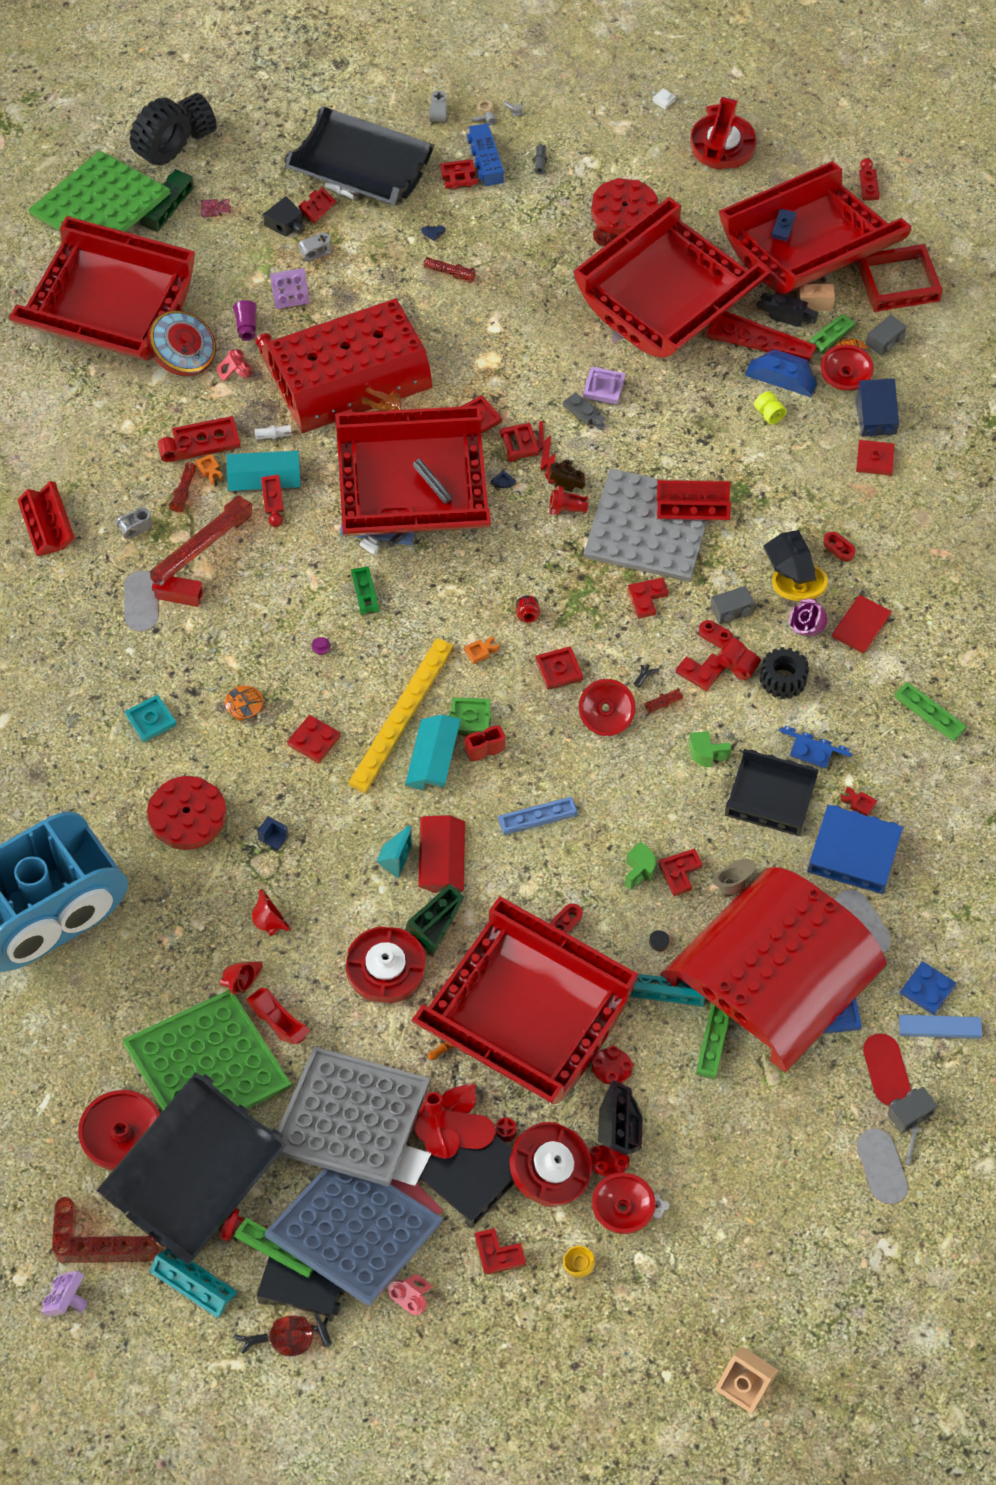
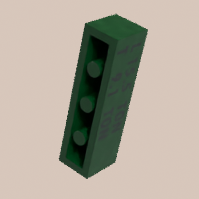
(180, 187)

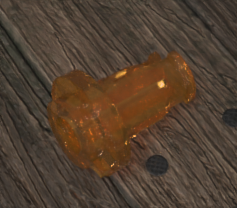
(387, 402)

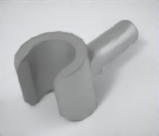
(516, 110)
(489, 116)

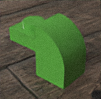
(704, 752)
(643, 865)

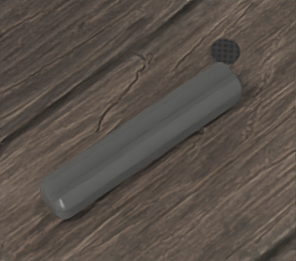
(432, 481)

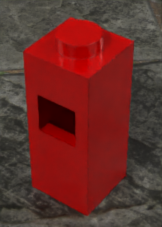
(179, 591)

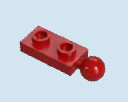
(868, 180)
(273, 499)

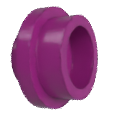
(321, 645)

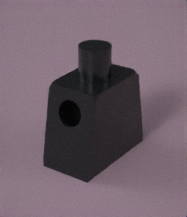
(284, 218)

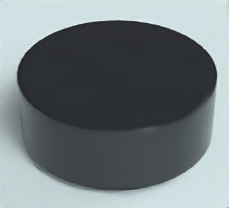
(659, 940)

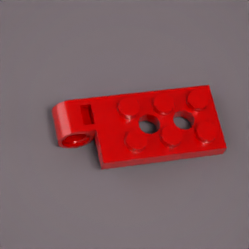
(187, 446)

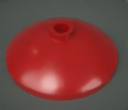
(847, 360)
(620, 704)
(625, 1191)

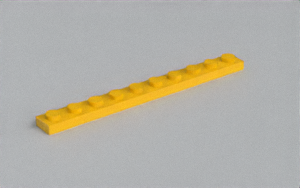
(401, 715)

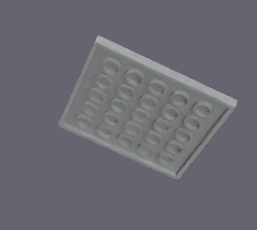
(633, 537)
(352, 1115)

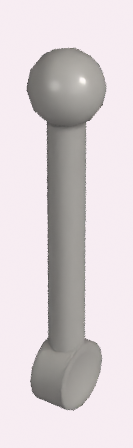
(915, 1130)

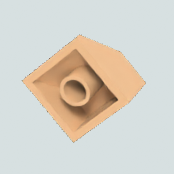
(818, 295)
(746, 1379)

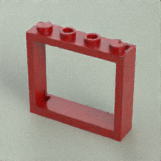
(903, 298)

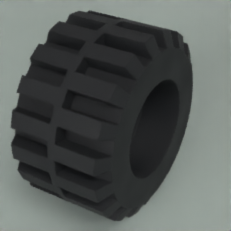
(201, 114)
(784, 685)

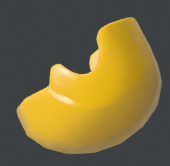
(579, 1261)

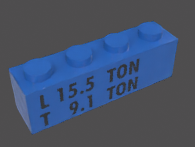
(485, 155)

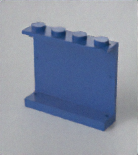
(855, 849)

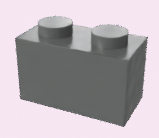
(886, 335)
(732, 605)
(912, 1109)

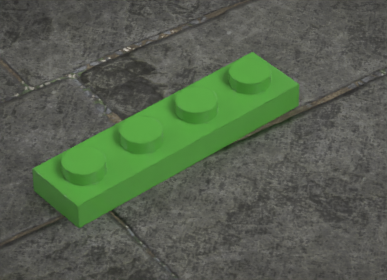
(930, 711)
(712, 1043)
(254, 1235)

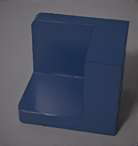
(272, 833)

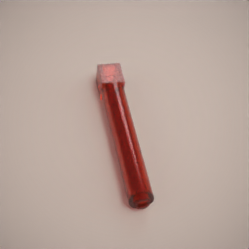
(234, 514)

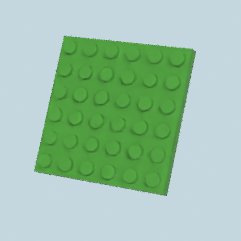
(101, 193)
(212, 1041)

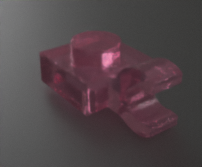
(212, 207)

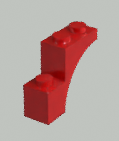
(721, 130)
(281, 1022)

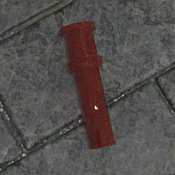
(457, 270)
(181, 493)

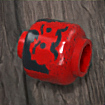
(527, 609)

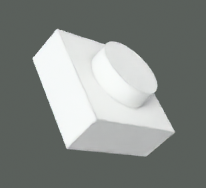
(664, 98)

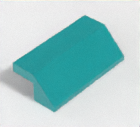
(246, 469)
(432, 751)

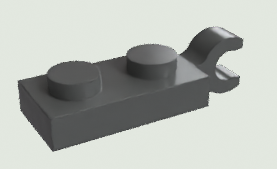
(584, 411)

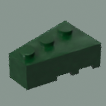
(435, 918)

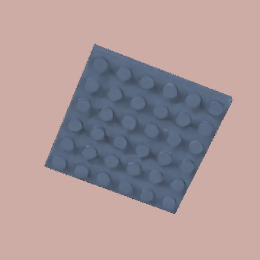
(354, 1231)

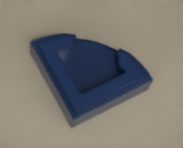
(433, 232)
(503, 480)

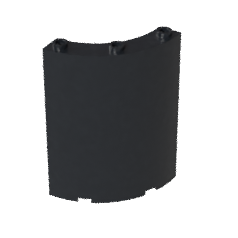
(361, 156)
(191, 1168)

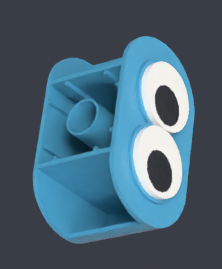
(53, 888)

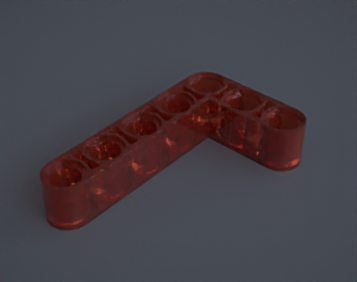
(95, 1244)

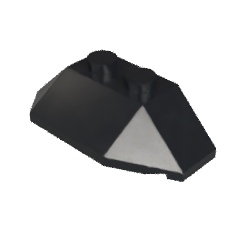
(791, 557)
(620, 1120)

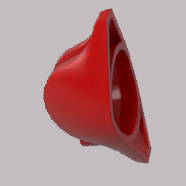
(267, 917)
(241, 975)

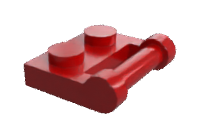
(525, 441)

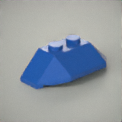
(783, 371)

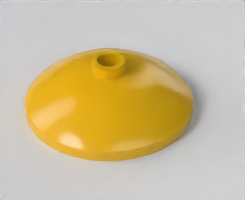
(797, 592)

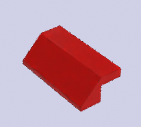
(693, 499)
(46, 519)
(441, 852)

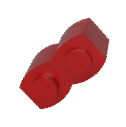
(738, 659)
(485, 743)

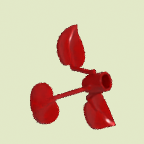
(458, 1099)

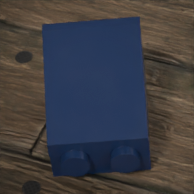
(877, 407)

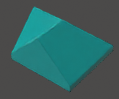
(396, 851)

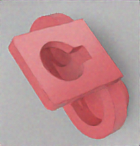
(237, 363)
(409, 1295)

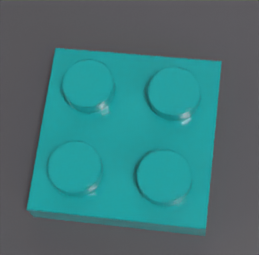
(150, 718)

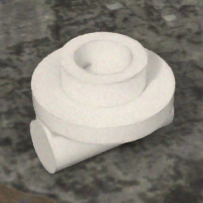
(370, 544)

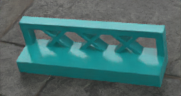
(666, 992)
(191, 1284)

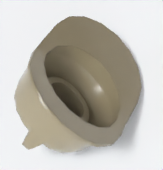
(733, 877)

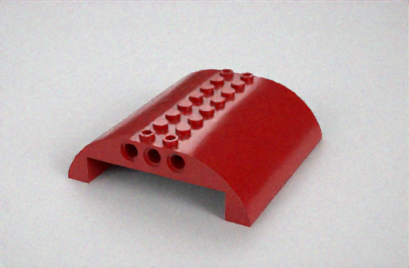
(827, 234)
(663, 282)
(107, 288)
(378, 470)
(781, 962)
(530, 1002)

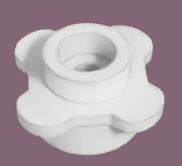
(663, 1205)

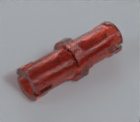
(663, 700)

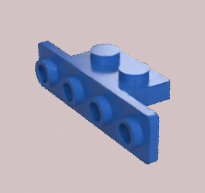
(811, 750)

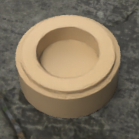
(484, 106)

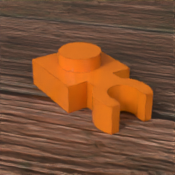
(209, 467)
(479, 651)

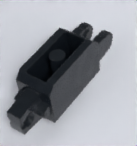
(787, 309)

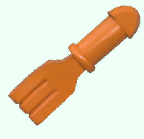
(439, 1051)

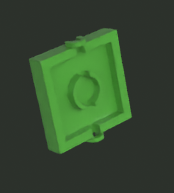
(473, 714)

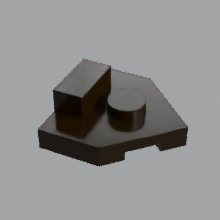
(566, 475)

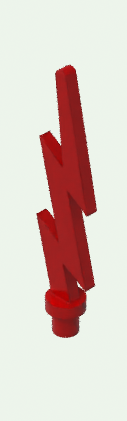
(545, 447)

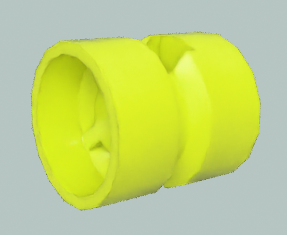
(769, 405)

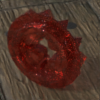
(600, 239)

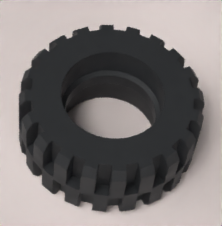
(160, 131)

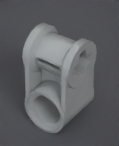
(438, 107)
(315, 248)
(134, 522)

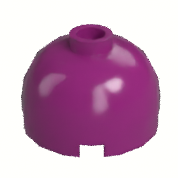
(808, 618)

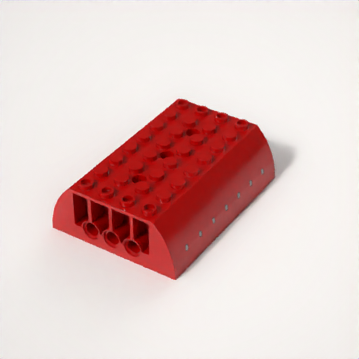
(341, 376)

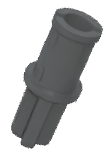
(540, 159)

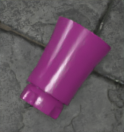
(245, 319)

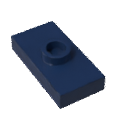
(783, 224)

